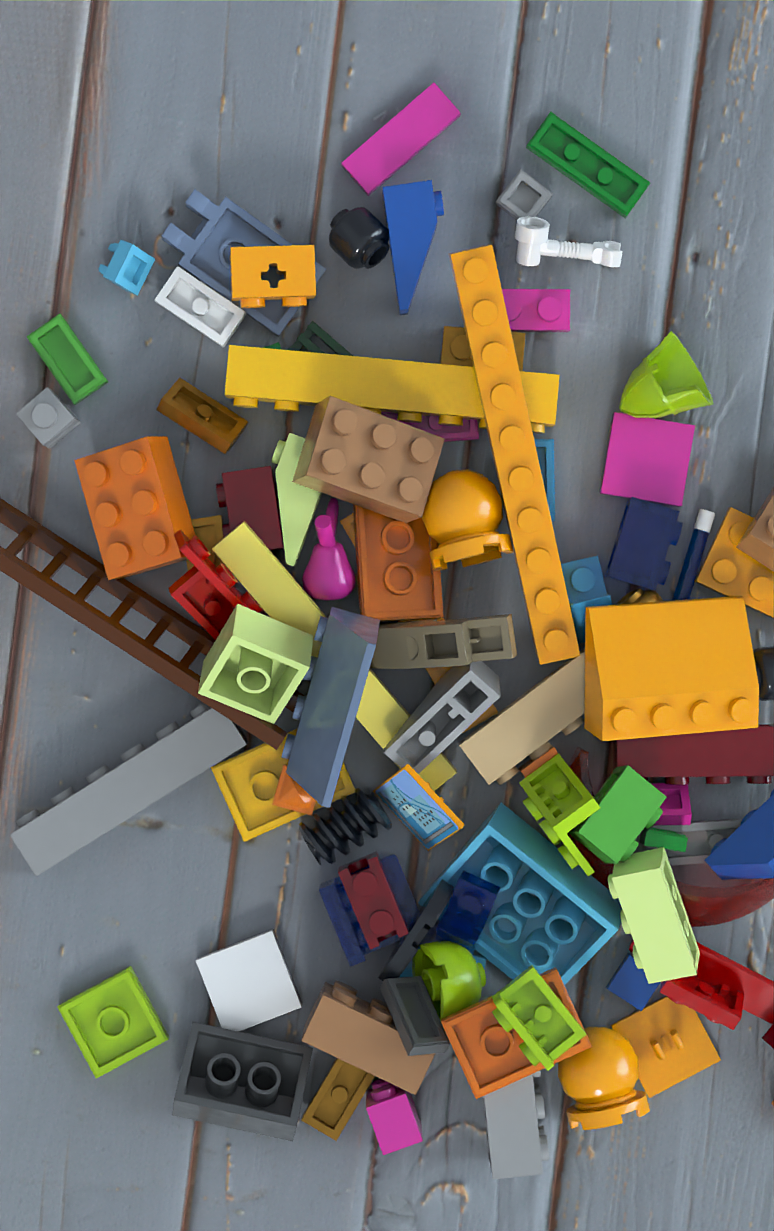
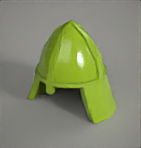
(665, 383)

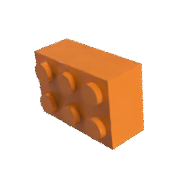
(135, 505)

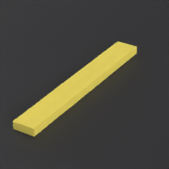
(288, 603)

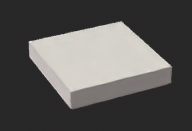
(249, 982)

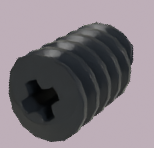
(345, 826)

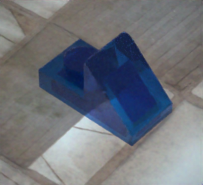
(467, 911)

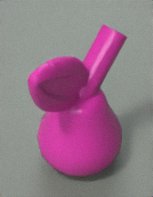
(328, 570)

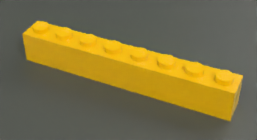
(374, 384)

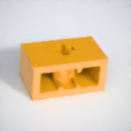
(292, 261)

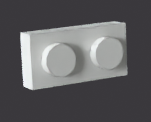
(200, 306)

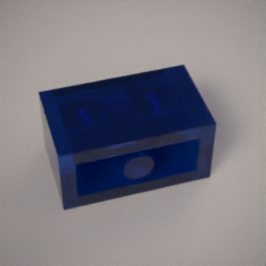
(643, 544)

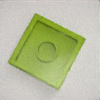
(113, 1022)

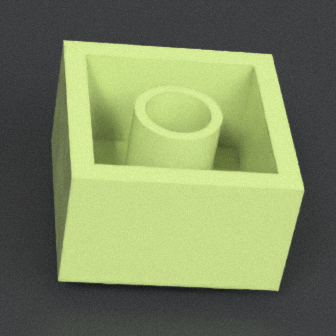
(256, 664)

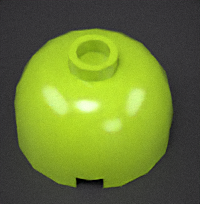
(449, 976)

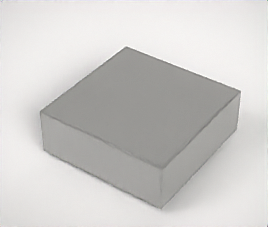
(523, 196)

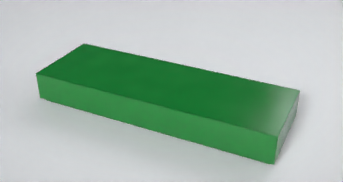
(587, 165)

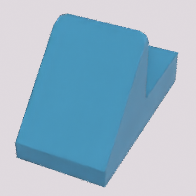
(584, 589)

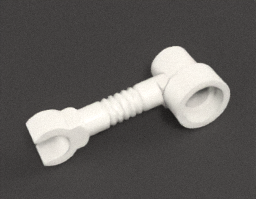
(534, 242)

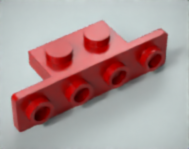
(207, 590)
(722, 990)

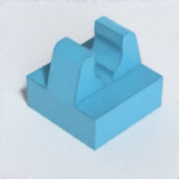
(127, 267)

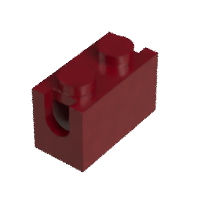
(252, 499)
(373, 900)

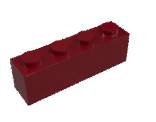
(703, 754)

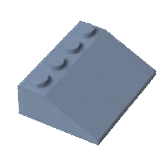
(331, 702)

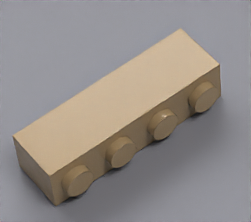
(529, 723)

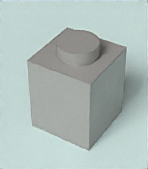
(48, 418)

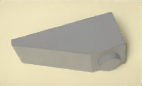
(444, 714)

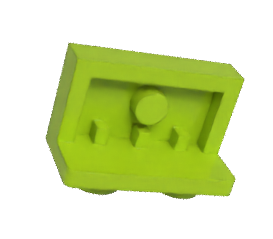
(537, 1017)

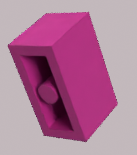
(393, 1116)

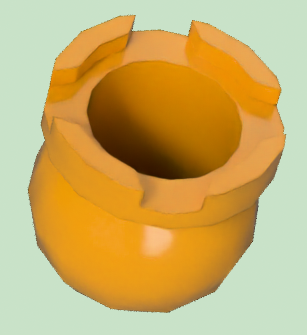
(464, 520)
(602, 1081)

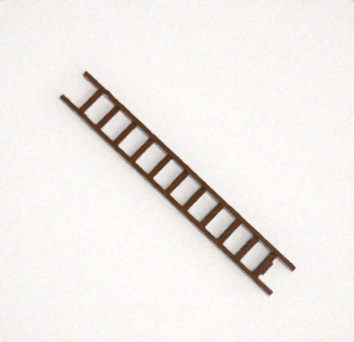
(110, 627)

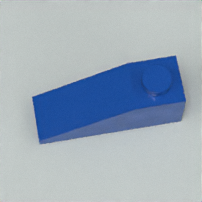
(411, 224)

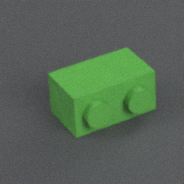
(626, 808)

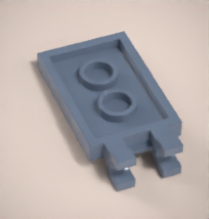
(209, 253)

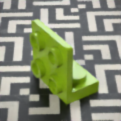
(564, 804)

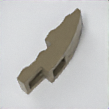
(444, 642)

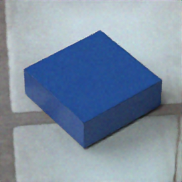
(631, 984)

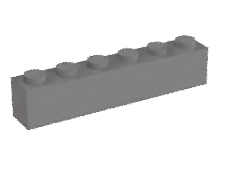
(126, 789)

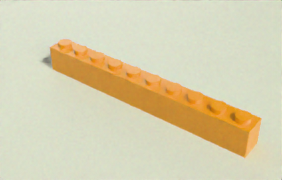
(514, 453)

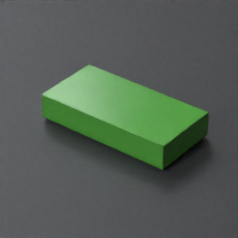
(67, 359)

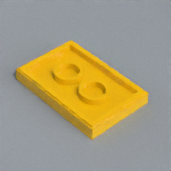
(250, 787)

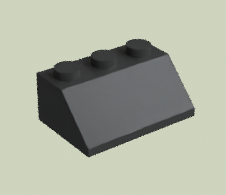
(242, 1081)

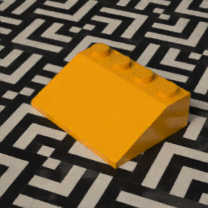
(669, 668)

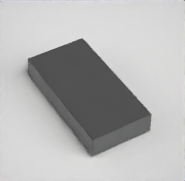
(414, 1015)

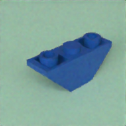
(749, 849)

